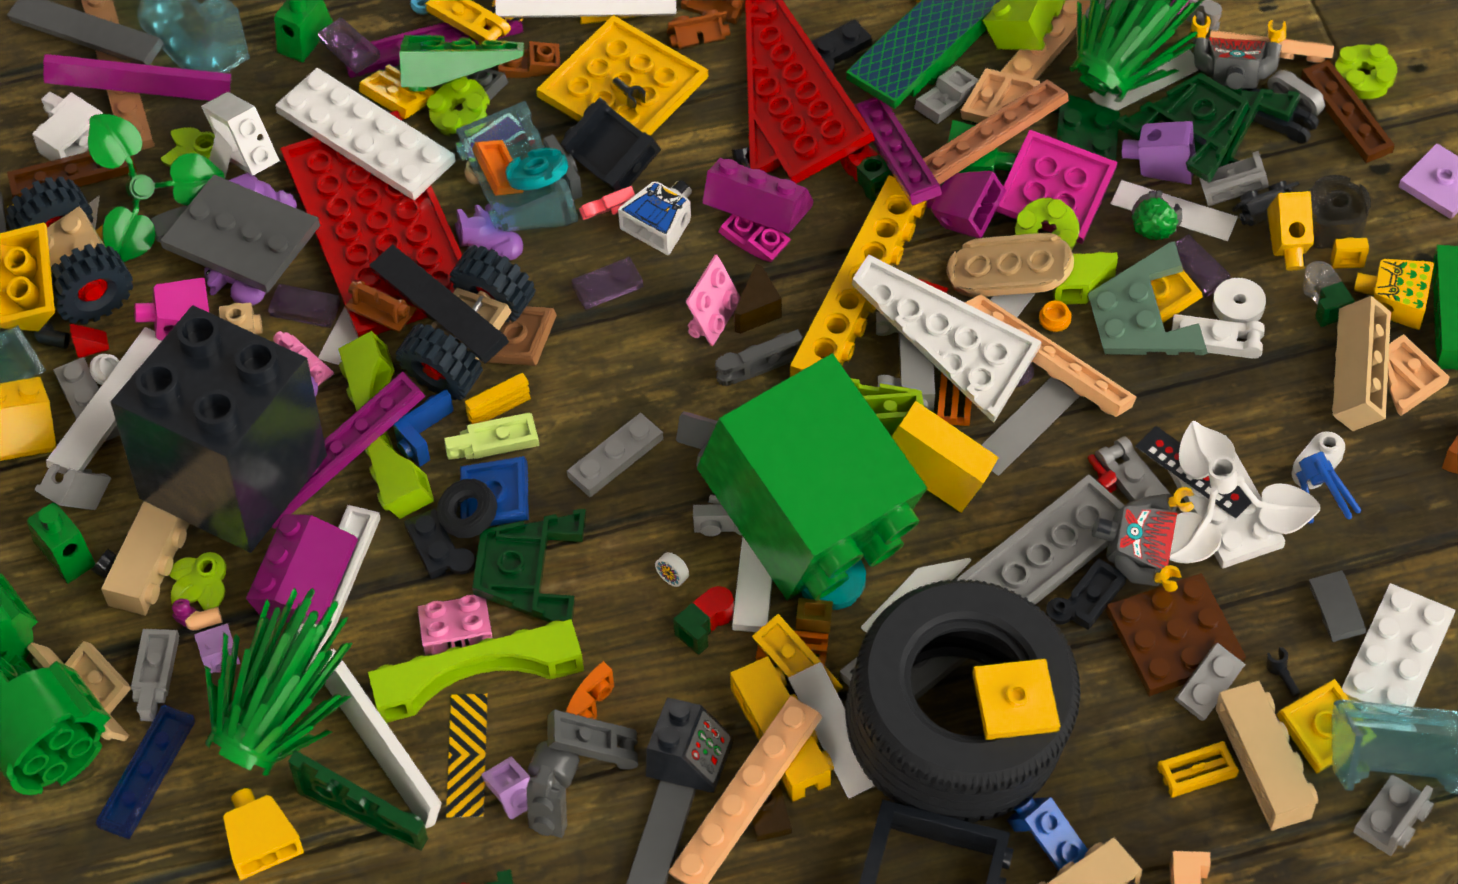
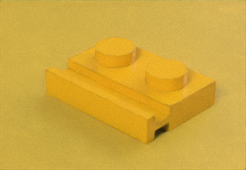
(386, 90)

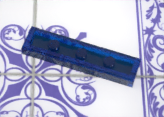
(145, 772)

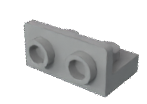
(1392, 815)

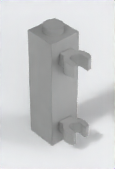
(915, 368)

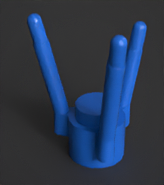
(1319, 470)

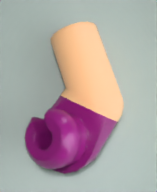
(192, 618)

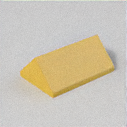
(25, 278)
(943, 456)

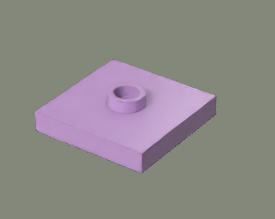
(1435, 181)

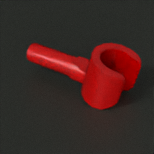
(1106, 478)

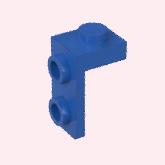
(410, 426)
(1050, 830)

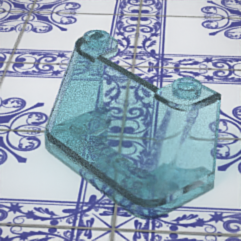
(196, 34)
(533, 208)

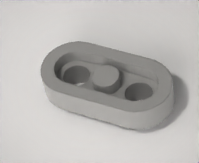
(1310, 98)

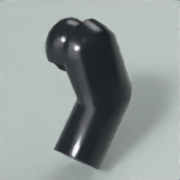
(52, 337)

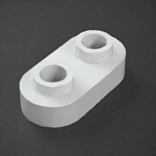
(1317, 445)

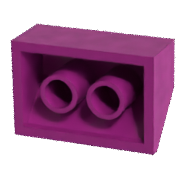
(756, 195)
(305, 557)

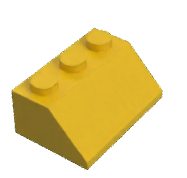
(25, 419)

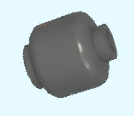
(563, 763)

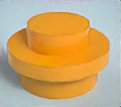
(1055, 316)

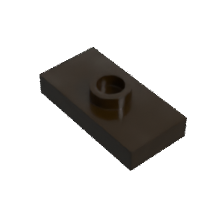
(772, 817)

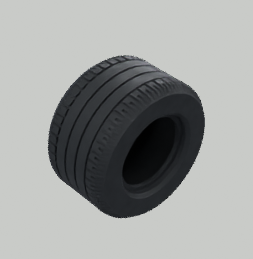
(915, 757)

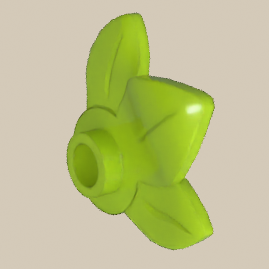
(189, 141)
(195, 584)

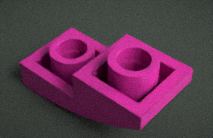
(754, 237)

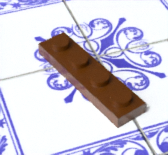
(1348, 111)
(78, 168)

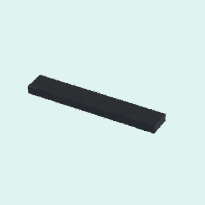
(439, 303)

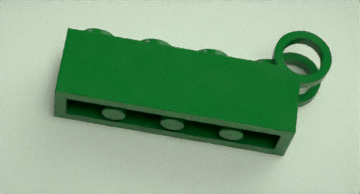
(1446, 305)

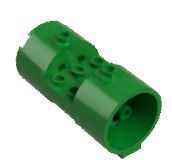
(45, 713)

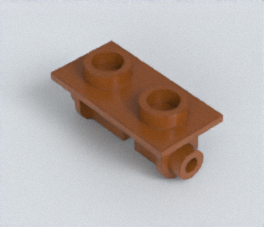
(686, 29)
(379, 306)

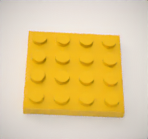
(638, 61)

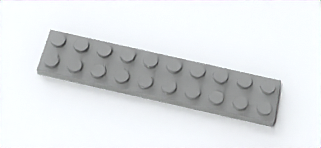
(1031, 562)

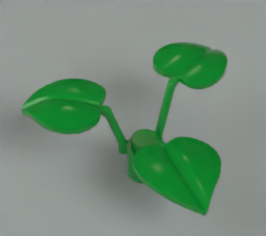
(113, 142)

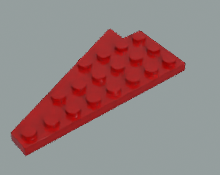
(794, 101)

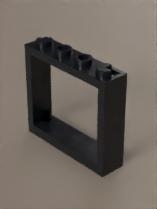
(937, 828)

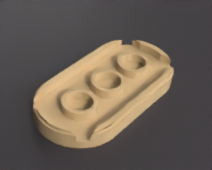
(1010, 265)

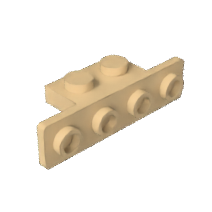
(97, 674)

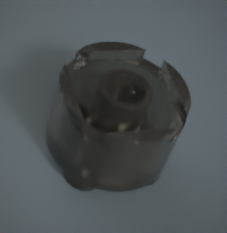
(1338, 210)

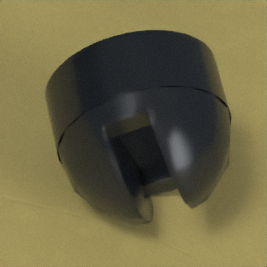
(104, 564)

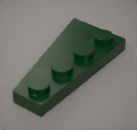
(351, 800)

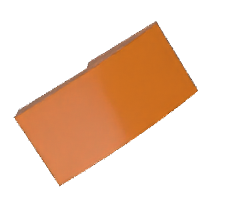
(594, 688)

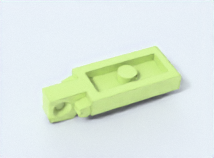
(493, 437)

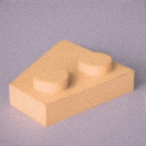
(994, 92)
(1412, 375)

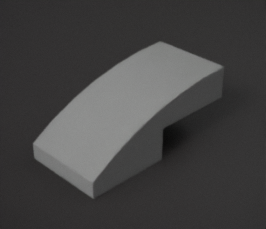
(949, 94)

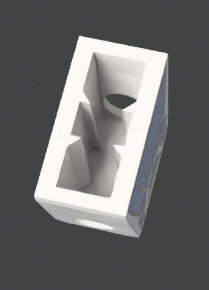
(657, 215)

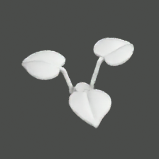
(1213, 454)

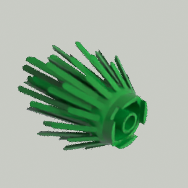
(1121, 39)
(274, 687)

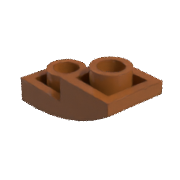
(537, 61)

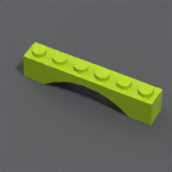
(401, 483)
(542, 651)

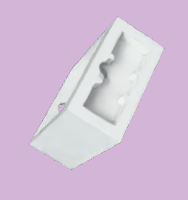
(240, 127)

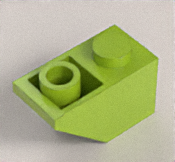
(1088, 273)

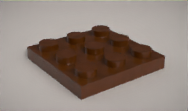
(1171, 632)

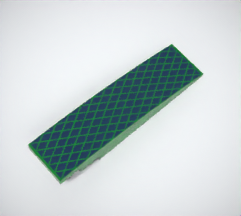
(919, 48)

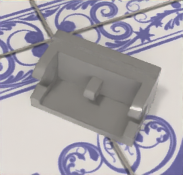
(1235, 180)
(76, 489)

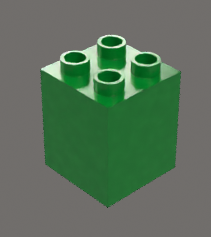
(812, 480)

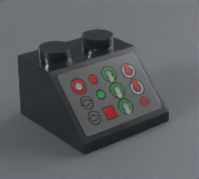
(688, 746)

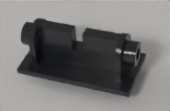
(1255, 205)

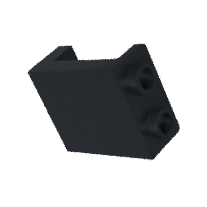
(610, 146)

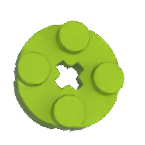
(1367, 57)
(461, 90)
(1054, 212)

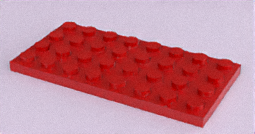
(364, 218)

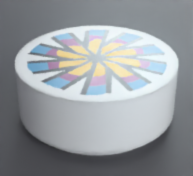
(672, 569)

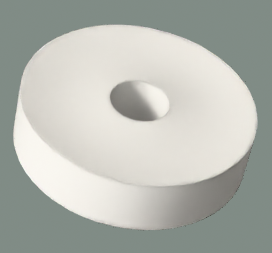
(1239, 290)

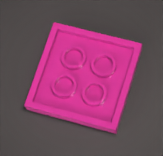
(1059, 172)

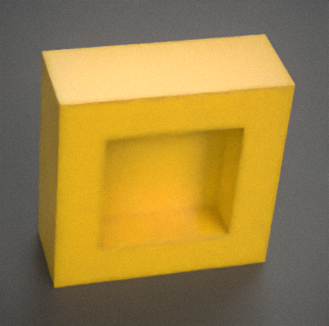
(1349, 253)

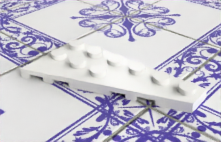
(964, 343)

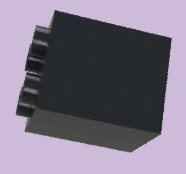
(220, 427)

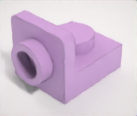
(210, 646)
(509, 785)

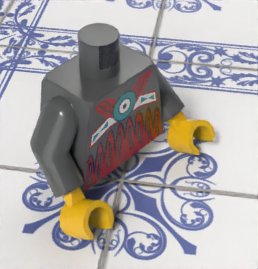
(1236, 61)
(1143, 538)

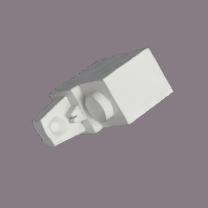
(66, 128)

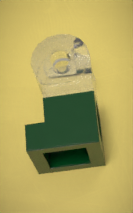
(1326, 290)

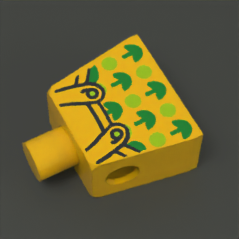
(1399, 287)

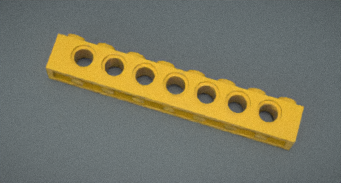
(844, 307)

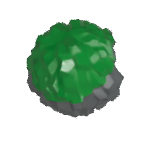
(1155, 217)

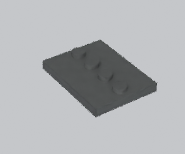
(240, 233)

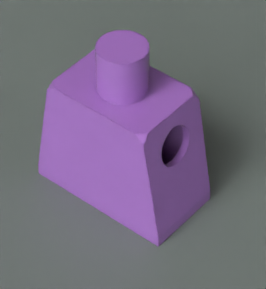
(1163, 150)

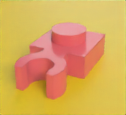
(606, 203)

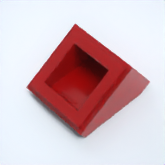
(88, 340)

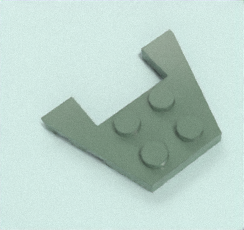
(1130, 315)

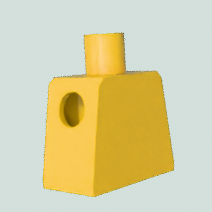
(1291, 227)
(259, 834)

